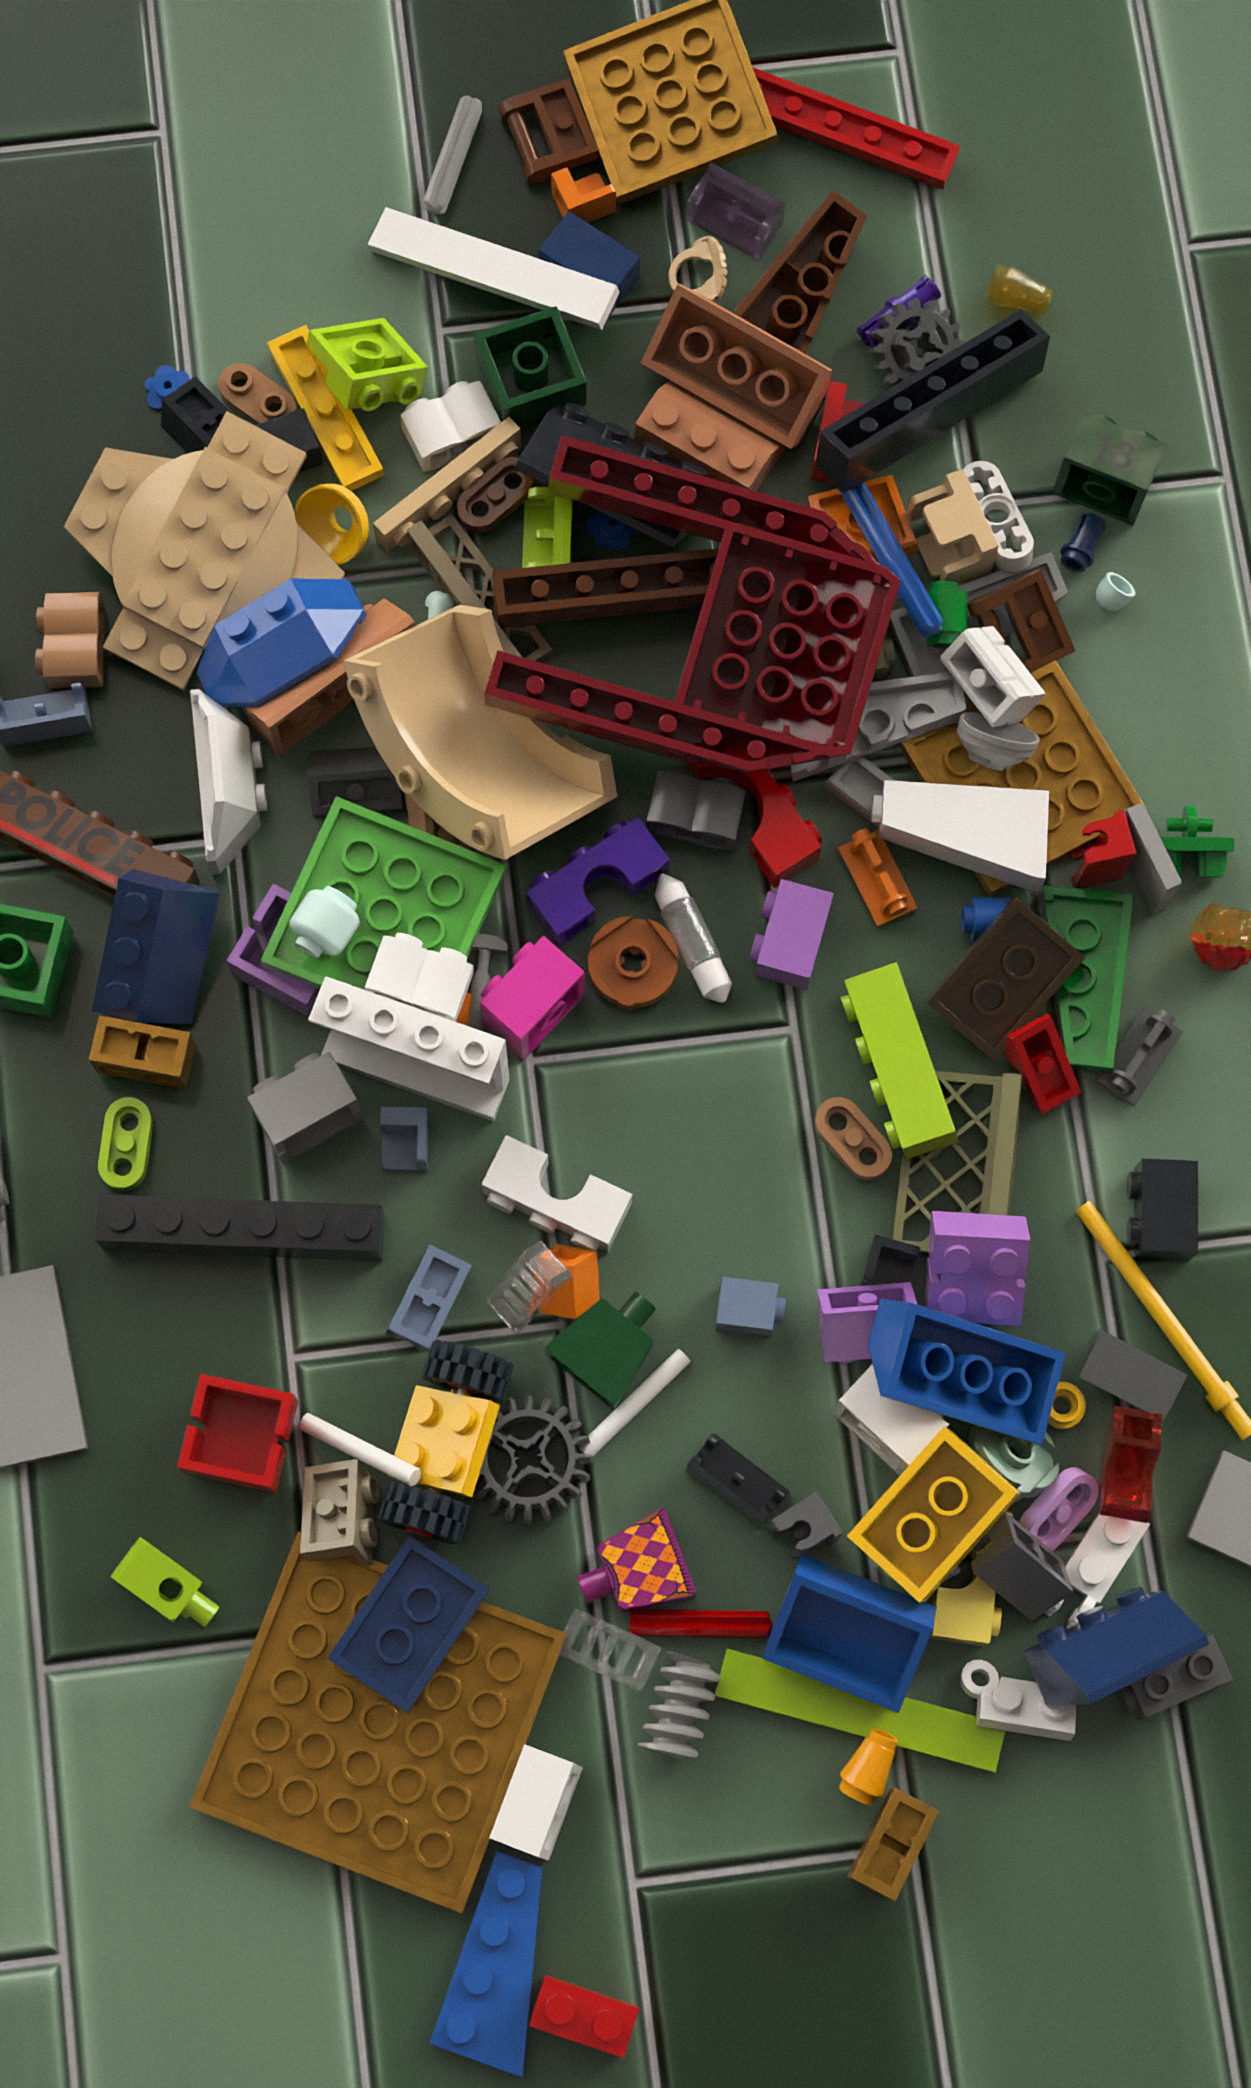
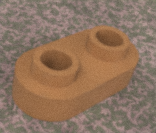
(255, 396)
(854, 1139)

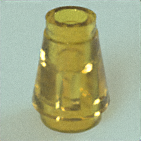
(1017, 290)

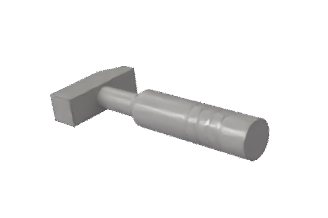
(485, 945)

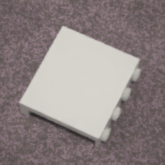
(412, 1048)

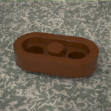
(492, 494)

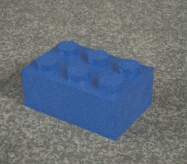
(850, 1633)

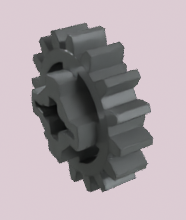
(922, 329)

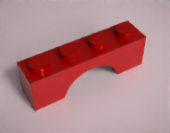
(783, 840)

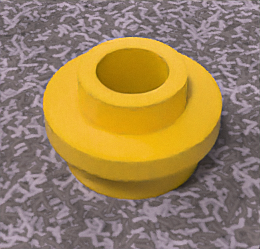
(1077, 1406)

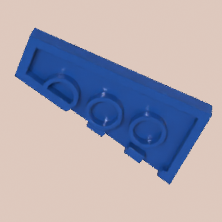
(492, 1983)

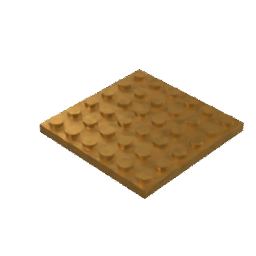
(351, 1773)

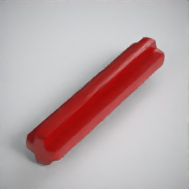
(700, 1623)

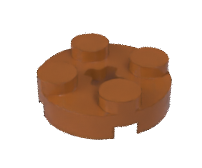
(637, 937)

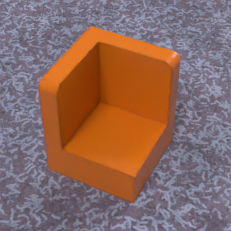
(585, 197)
(581, 1289)

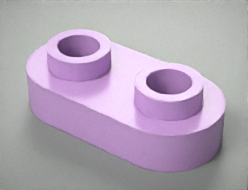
(1061, 1506)

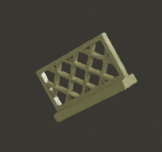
(999, 1155)

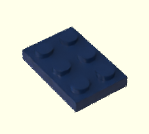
(408, 1624)

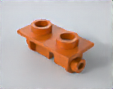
(877, 877)

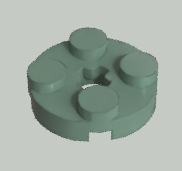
(1028, 1472)

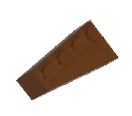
(803, 277)

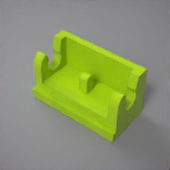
(546, 528)

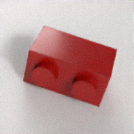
(584, 2016)

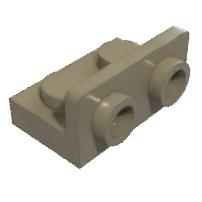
(339, 1512)

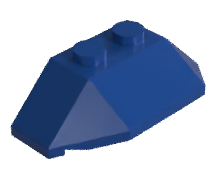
(279, 640)

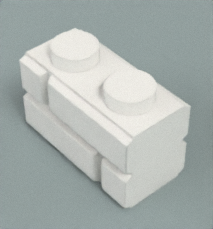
(992, 676)

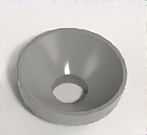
(995, 746)

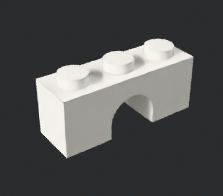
(589, 1217)

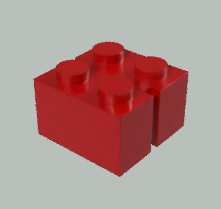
(238, 1433)

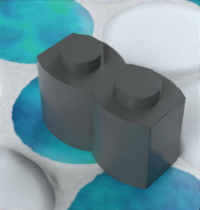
(695, 809)

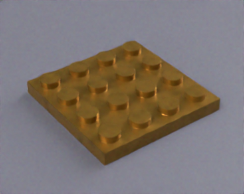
(670, 97)
(1069, 763)

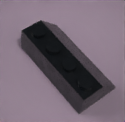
(575, 422)

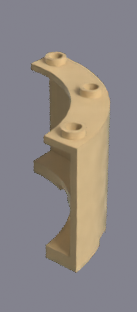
(468, 765)

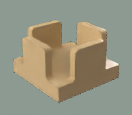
(960, 538)

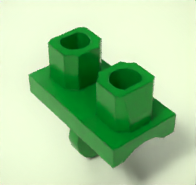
(1210, 850)

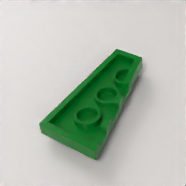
(1091, 996)

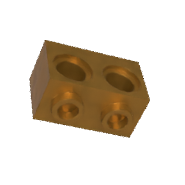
(142, 1052)
(893, 1844)

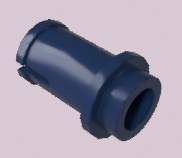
(1080, 549)

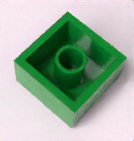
(32, 959)

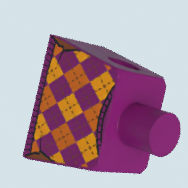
(640, 1567)

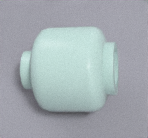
(324, 922)

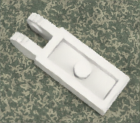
(1100, 1560)

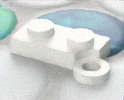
(1016, 1705)

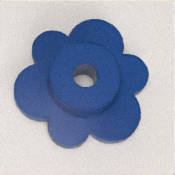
(156, 386)
(617, 536)

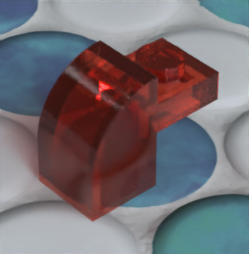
(1129, 1464)

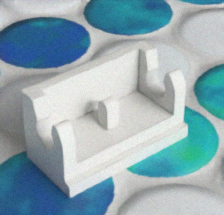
(536, 1802)

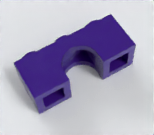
(625, 855)

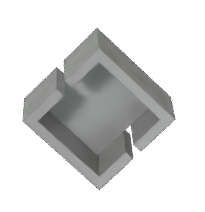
(305, 1106)

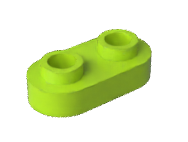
(124, 1145)

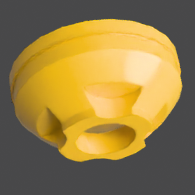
(316, 516)

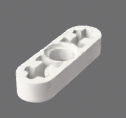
(1001, 499)

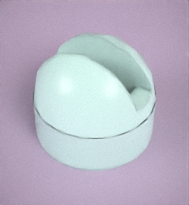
(1114, 592)

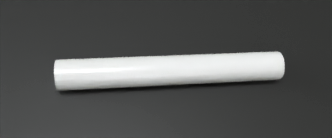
(635, 1402)
(360, 1449)

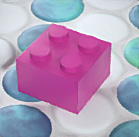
(532, 996)

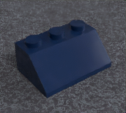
(155, 949)
(1112, 1647)

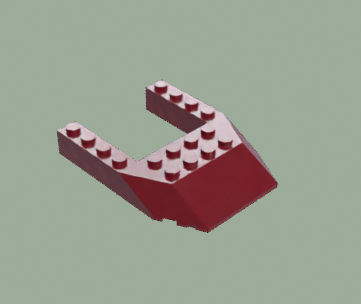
(777, 643)

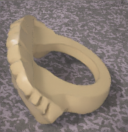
(708, 250)

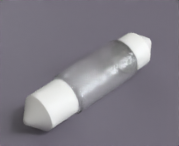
(692, 938)

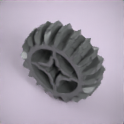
(562, 1484)

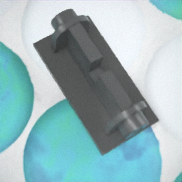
(1141, 1054)

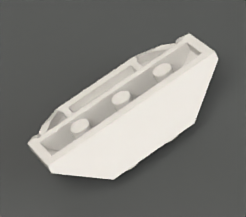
(226, 780)

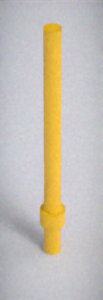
(1220, 1394)

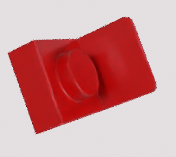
(1043, 1064)

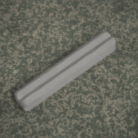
(452, 155)

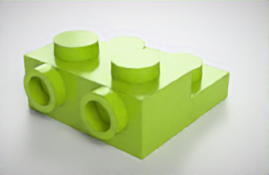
(368, 364)

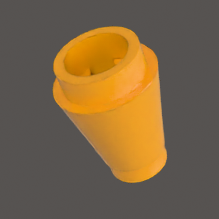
(869, 1767)

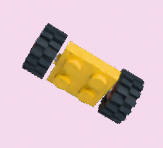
(446, 1440)

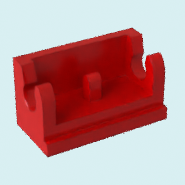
(1108, 856)

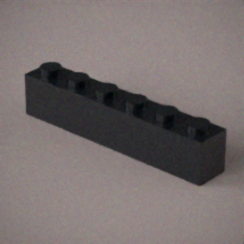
(931, 401)
(240, 1227)

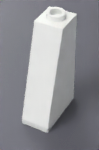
(969, 826)

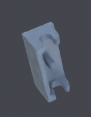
(44, 716)
(428, 1298)

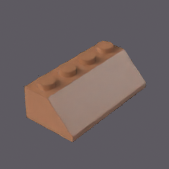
(738, 367)
(325, 693)

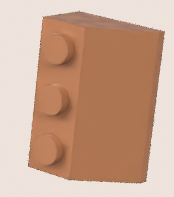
(708, 437)

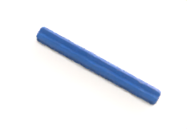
(891, 555)

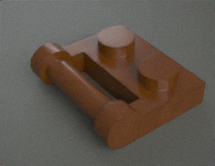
(561, 124)
(1032, 617)

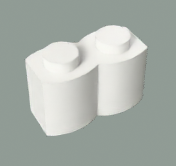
(449, 424)
(420, 976)

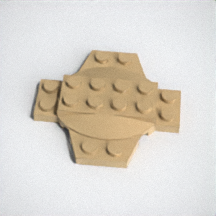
(193, 541)

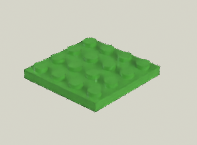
(400, 885)

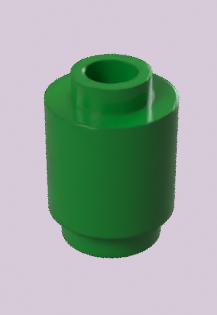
(952, 607)

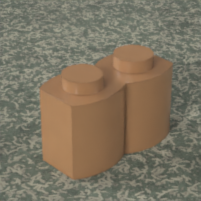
(72, 639)

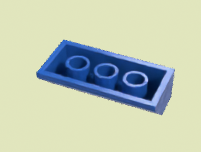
(964, 1370)

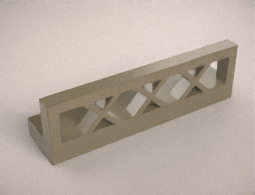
(446, 574)

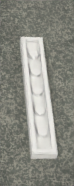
(493, 268)

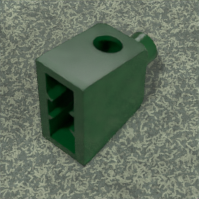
(605, 1347)

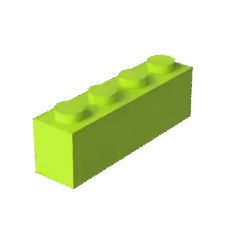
(900, 1061)

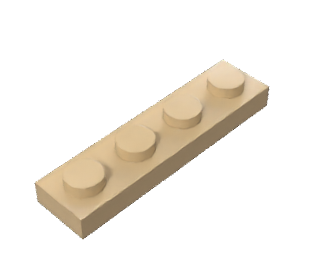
(437, 494)

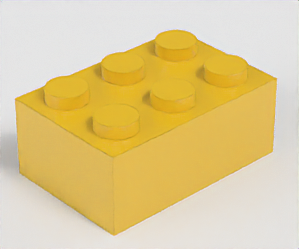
(933, 1515)

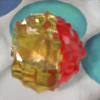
(1222, 937)

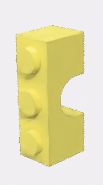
(968, 1612)

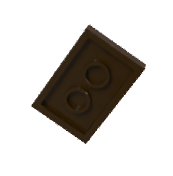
(1004, 978)

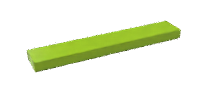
(916, 1726)

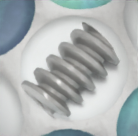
(680, 1707)

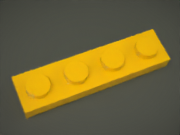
(333, 425)

